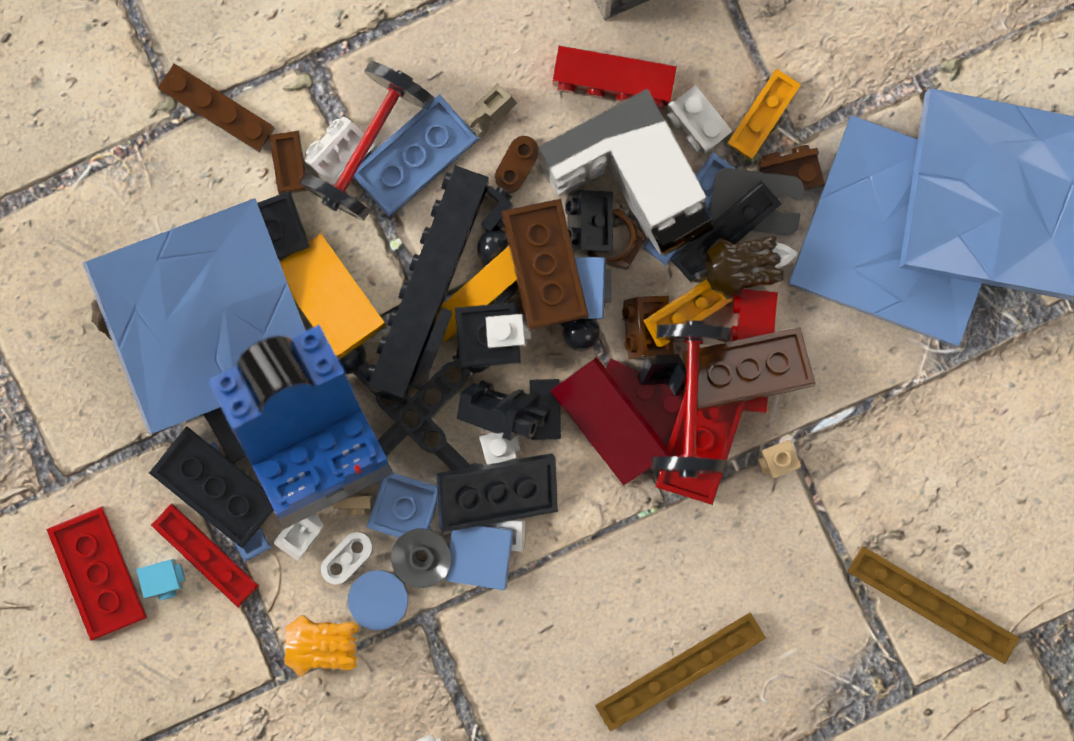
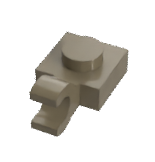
(491, 107)

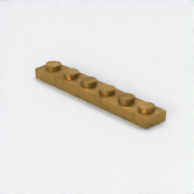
(933, 605)
(680, 671)

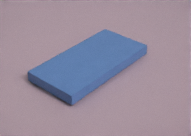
(414, 156)

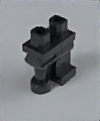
(502, 412)

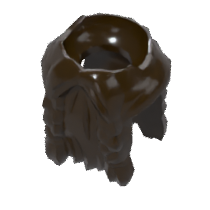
(742, 265)

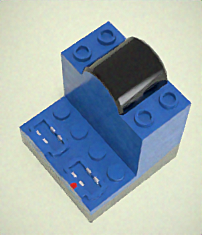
(300, 424)

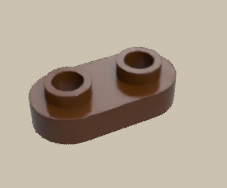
(517, 163)

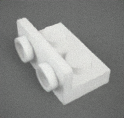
(698, 120)
(334, 149)

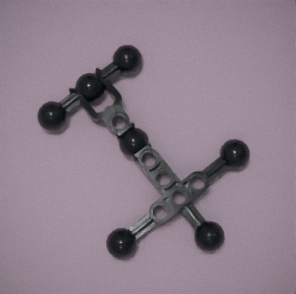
(578, 335)

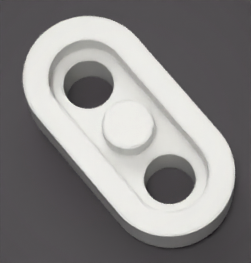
(346, 558)

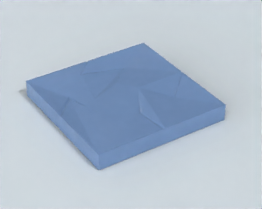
(993, 195)
(859, 235)
(191, 307)

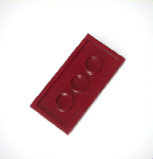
(609, 420)

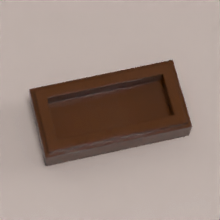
(288, 161)

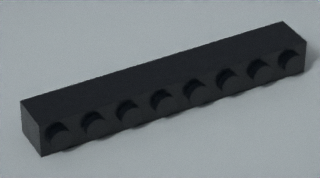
(428, 285)

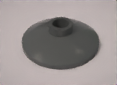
(416, 571)

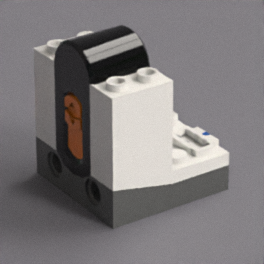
(645, 165)

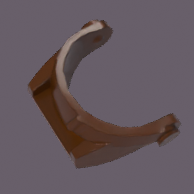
(637, 238)

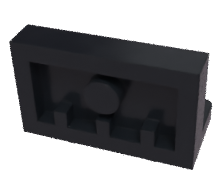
(590, 220)

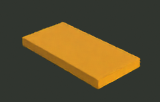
(331, 297)

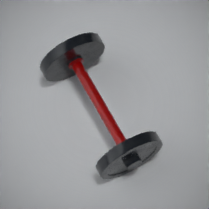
(398, 85)
(693, 334)

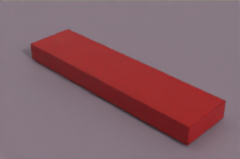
(205, 555)

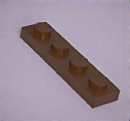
(216, 108)

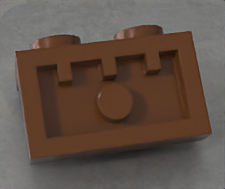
(801, 164)
(638, 339)

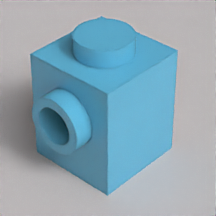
(161, 579)

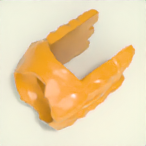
(320, 645)

